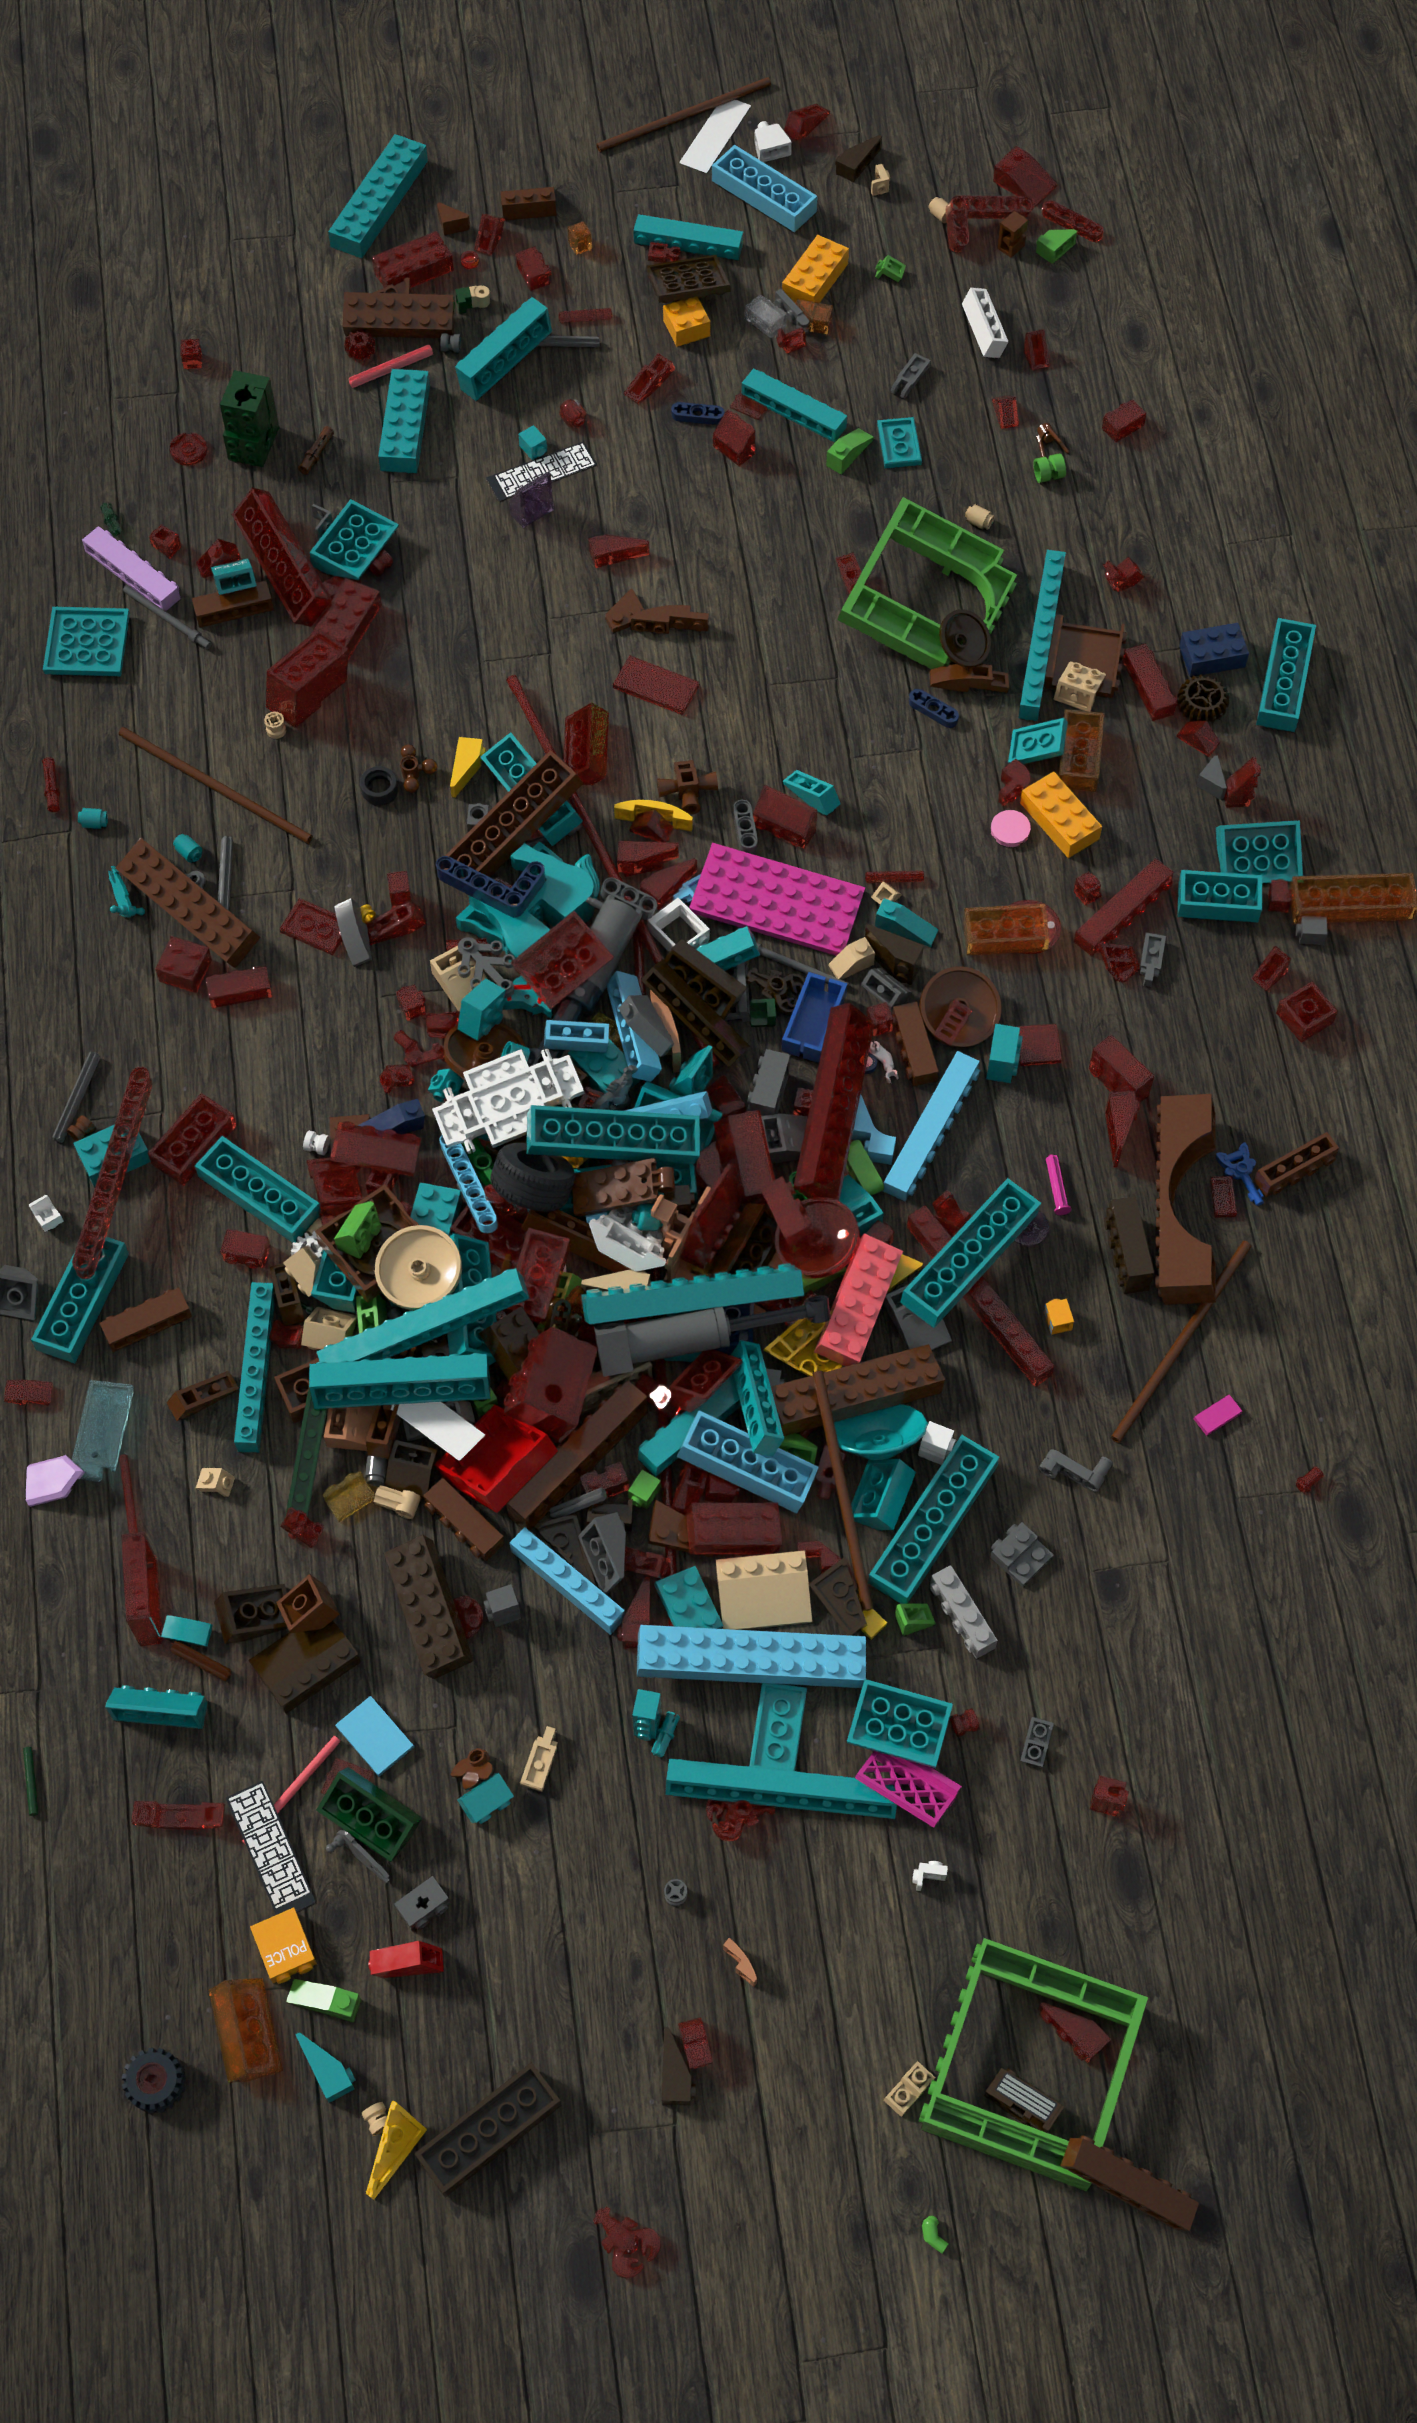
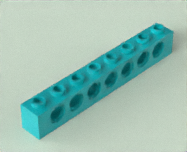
(255, 1368)

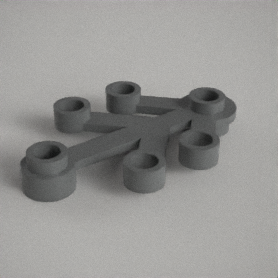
(484, 963)

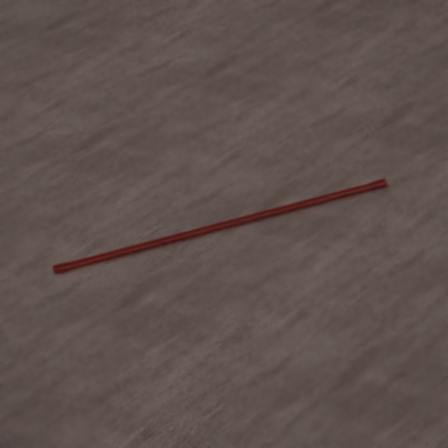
(592, 833)

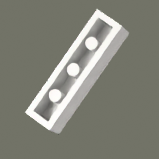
(985, 322)

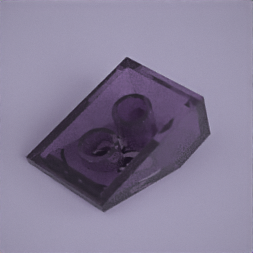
(532, 500)

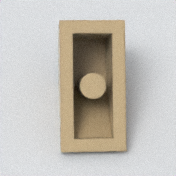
(853, 959)

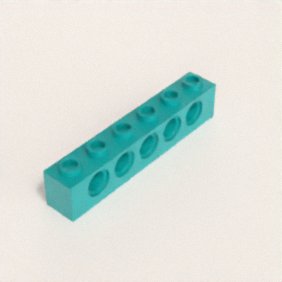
(757, 1400)

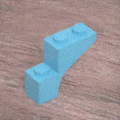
(877, 1145)

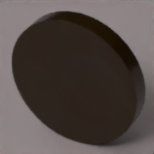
(366, 1263)

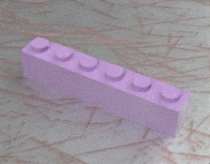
(131, 568)

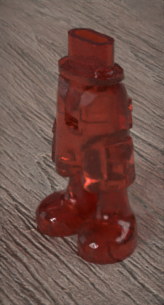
(503, 1205)

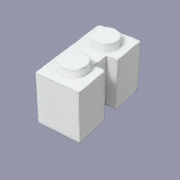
(936, 1443)

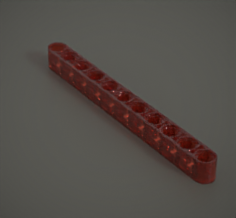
(112, 1180)

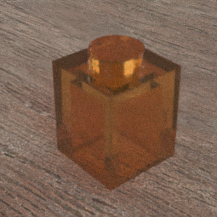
(579, 237)

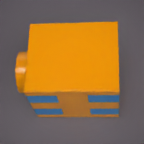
(1058, 1316)

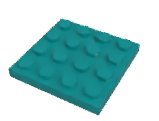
(86, 641)

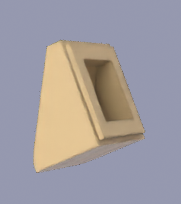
(887, 892)

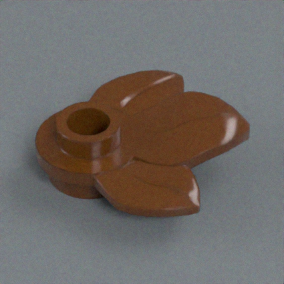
(473, 1768)

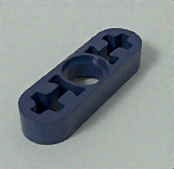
(692, 407)
(937, 716)

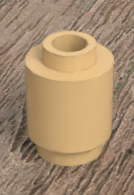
(938, 208)
(979, 517)

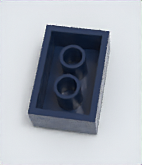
(1213, 649)

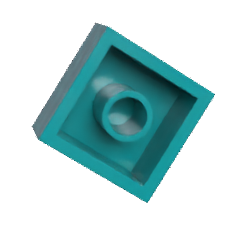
(481, 1009)
(1004, 1053)

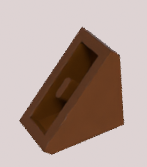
(452, 220)

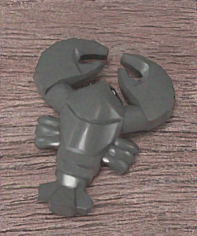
(617, 1092)

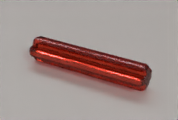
(585, 315)
(894, 876)

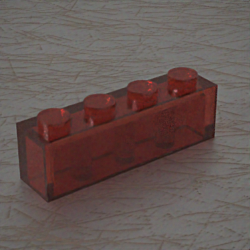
(1149, 682)

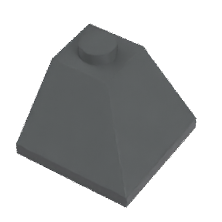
(18, 1292)

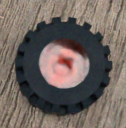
(154, 2080)

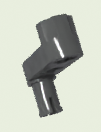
(1058, 1462)

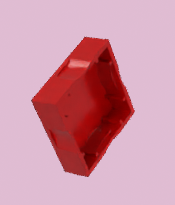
(499, 1461)

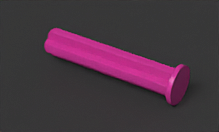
(1057, 1185)

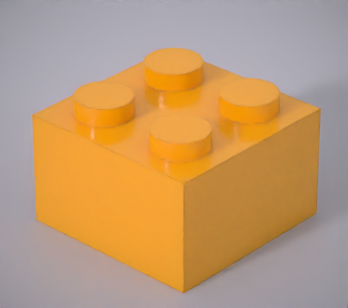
(686, 321)

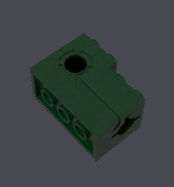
(249, 418)

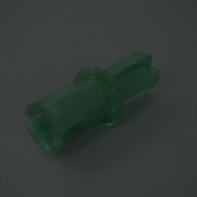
(110, 519)

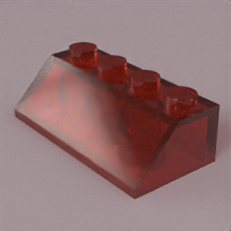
(587, 743)
(745, 1147)
(375, 1148)

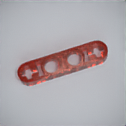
(1054, 211)

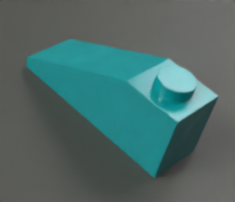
(813, 791)
(905, 923)
(329, 2072)

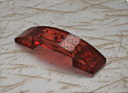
(178, 1815)

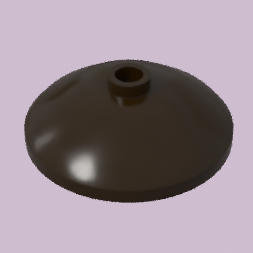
(970, 632)

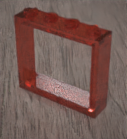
(141, 1589)

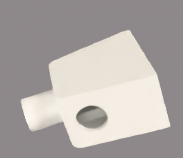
(771, 142)

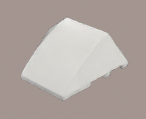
(625, 1243)

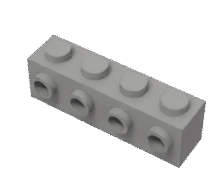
(963, 1612)

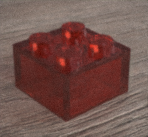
(183, 964)
(1306, 1012)

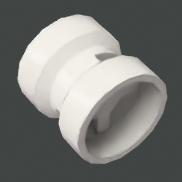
(316, 1142)

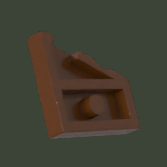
(620, 614)

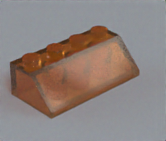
(245, 2029)

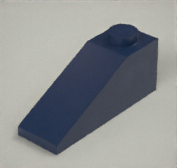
(400, 1118)

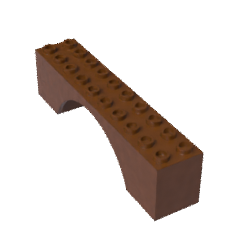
(1185, 1136)

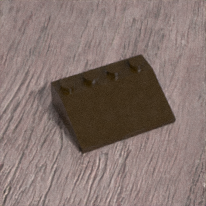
(304, 1664)

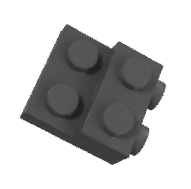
(1020, 1554)

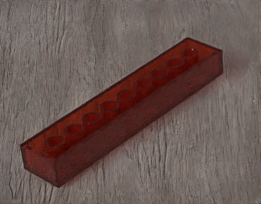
(834, 1103)

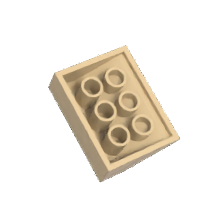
(764, 1591)

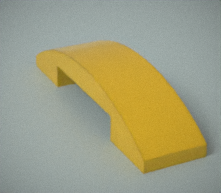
(629, 809)

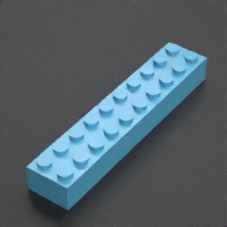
(751, 1656)

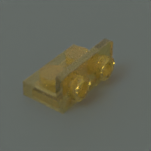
(348, 1496)

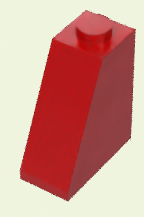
(406, 1960)

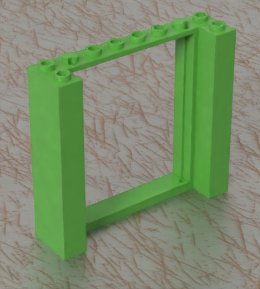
(998, 2134)

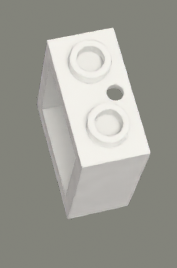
(669, 914)

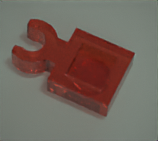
(660, 252)

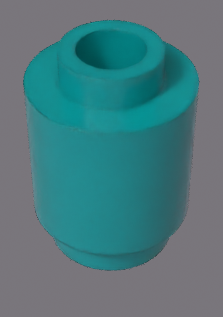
(93, 818)
(187, 848)

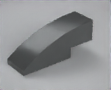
(353, 931)

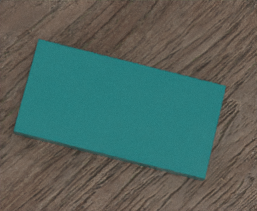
(778, 1727)

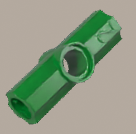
(478, 1158)

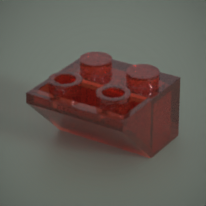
(734, 438)

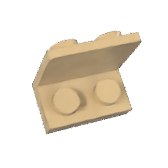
(1079, 686)

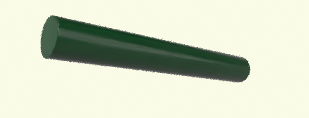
(30, 1781)

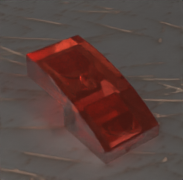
(28, 1391)

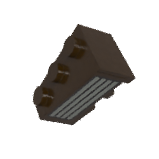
(1023, 2101)

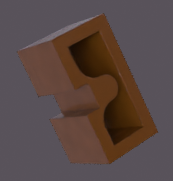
(1012, 234)

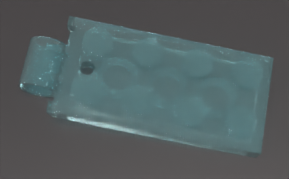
(102, 1428)

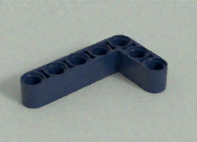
(491, 887)

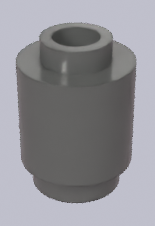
(376, 1470)

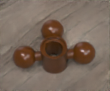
(428, 766)

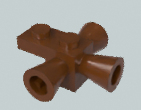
(687, 785)

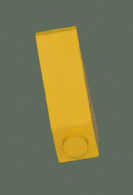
(466, 763)

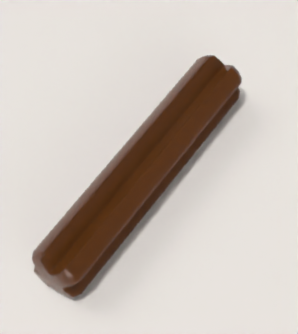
(201, 1661)

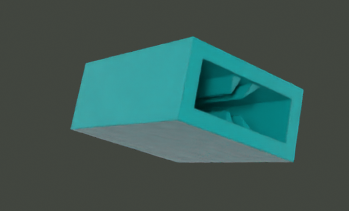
(233, 576)

